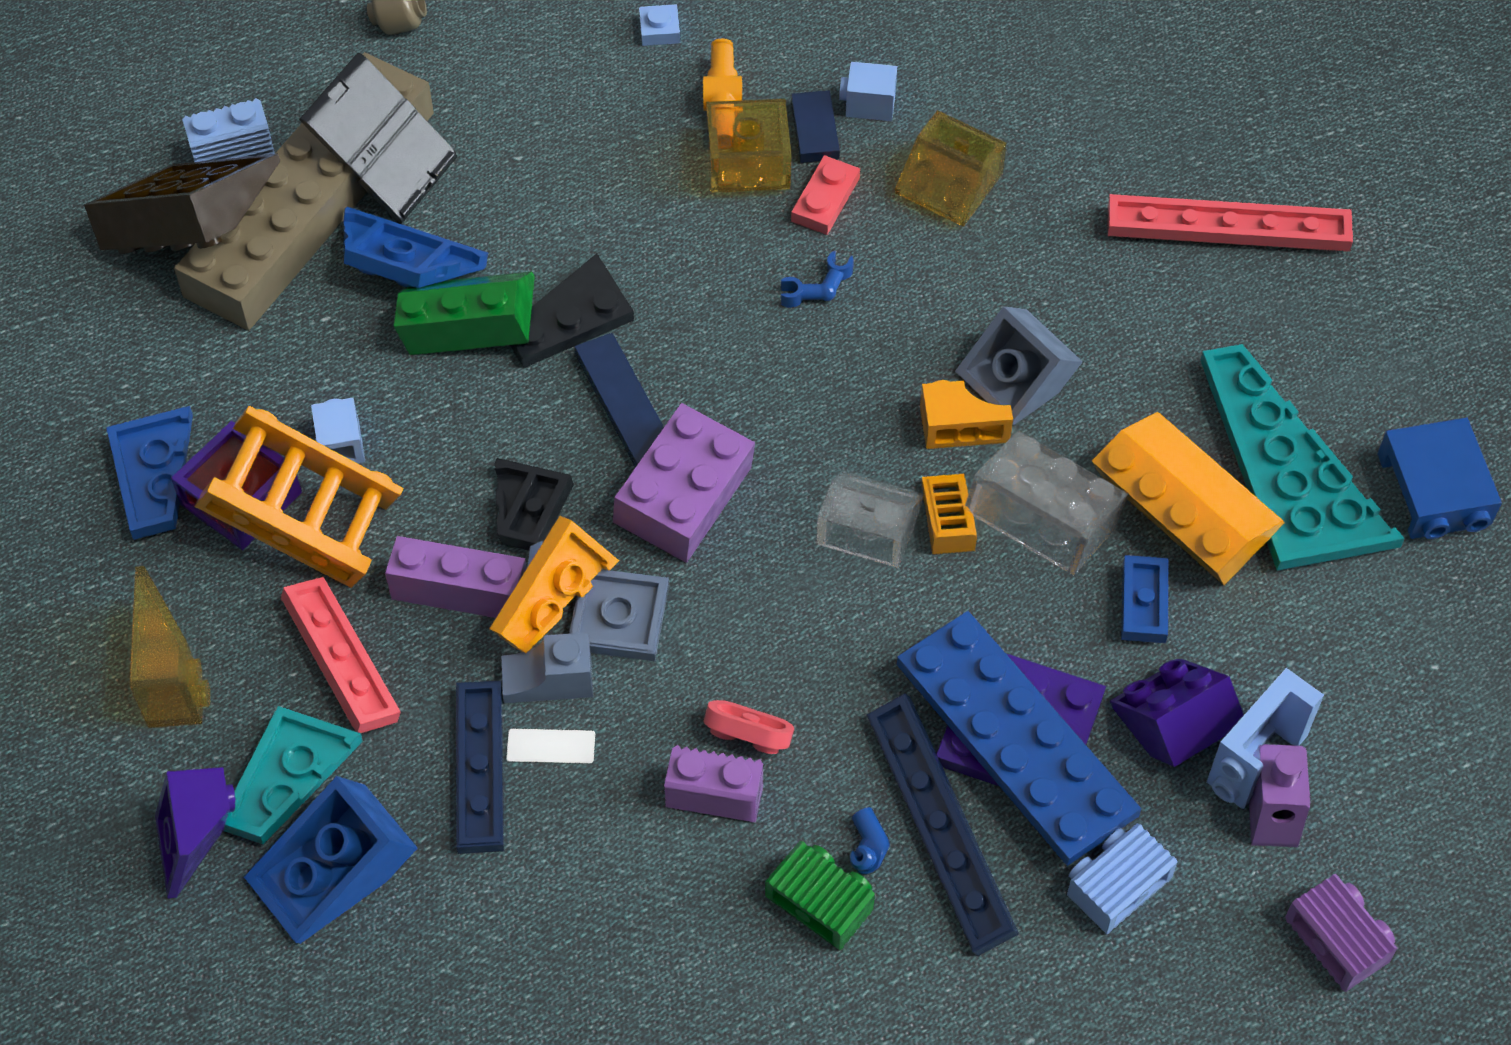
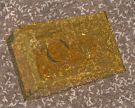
(162, 669)

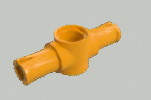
(722, 79)

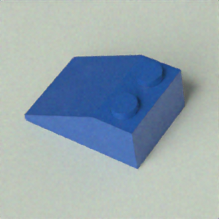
(329, 859)

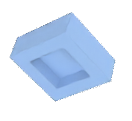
(659, 25)

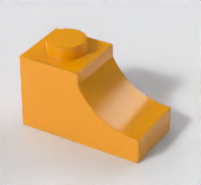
(959, 419)

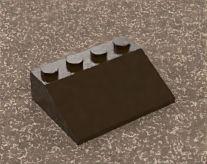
(180, 204)

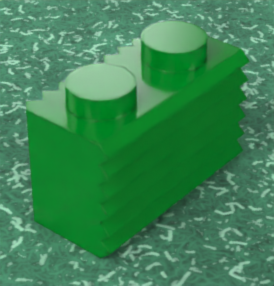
(820, 893)

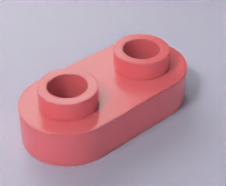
(737, 721)

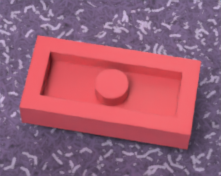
(825, 195)

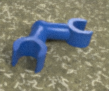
(824, 291)

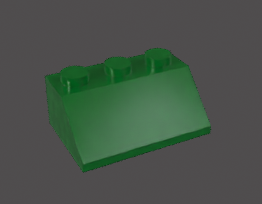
(465, 313)

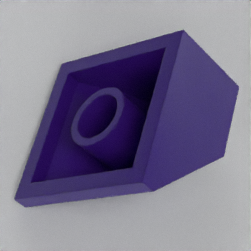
(190, 821)

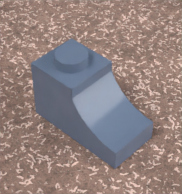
(549, 671)

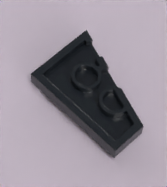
(574, 312)

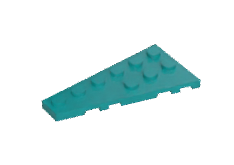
(1292, 469)

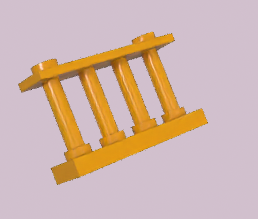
(266, 519)

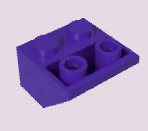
(1179, 710)

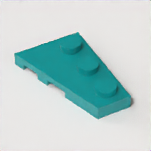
(285, 771)

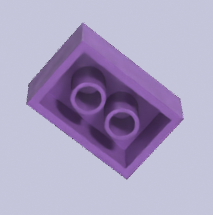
(683, 482)

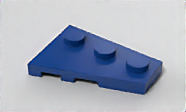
(145, 460)

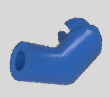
(873, 844)

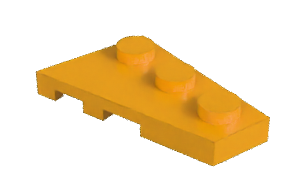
(552, 579)

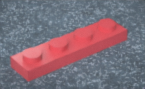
(340, 655)

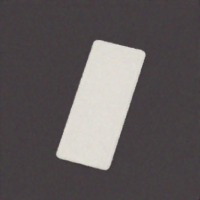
(550, 746)

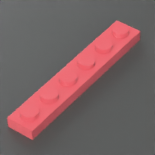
(1230, 222)

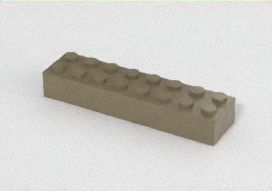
(284, 223)

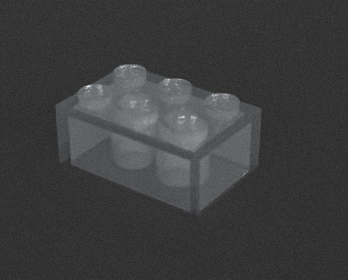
(1045, 502)

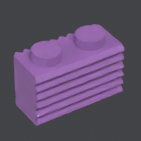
(714, 784)
(1341, 931)

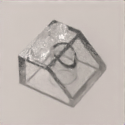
(868, 518)

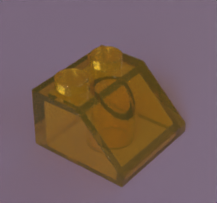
(748, 145)

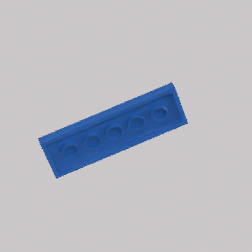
(1018, 738)

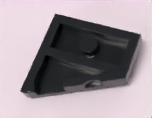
(528, 502)

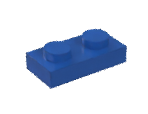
(1144, 599)

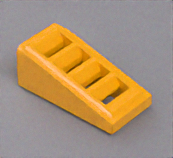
(951, 539)

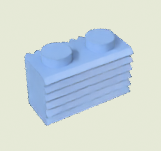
(229, 132)
(1120, 877)

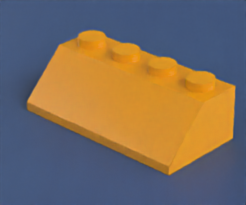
(1187, 495)

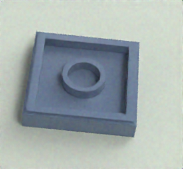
(622, 614)

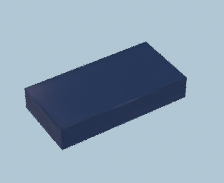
(815, 126)

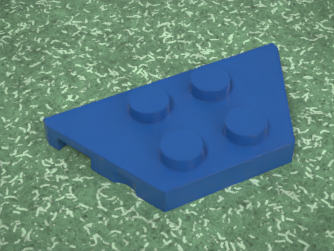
(403, 252)

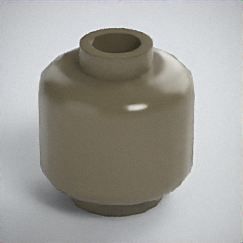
(396, 15)

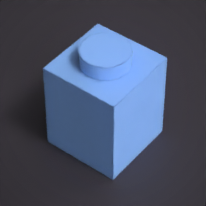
(869, 91)
(339, 428)

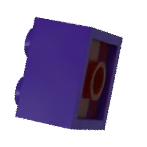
(216, 461)

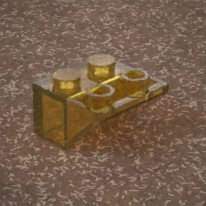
(951, 168)

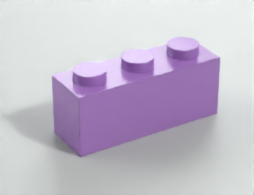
(452, 576)

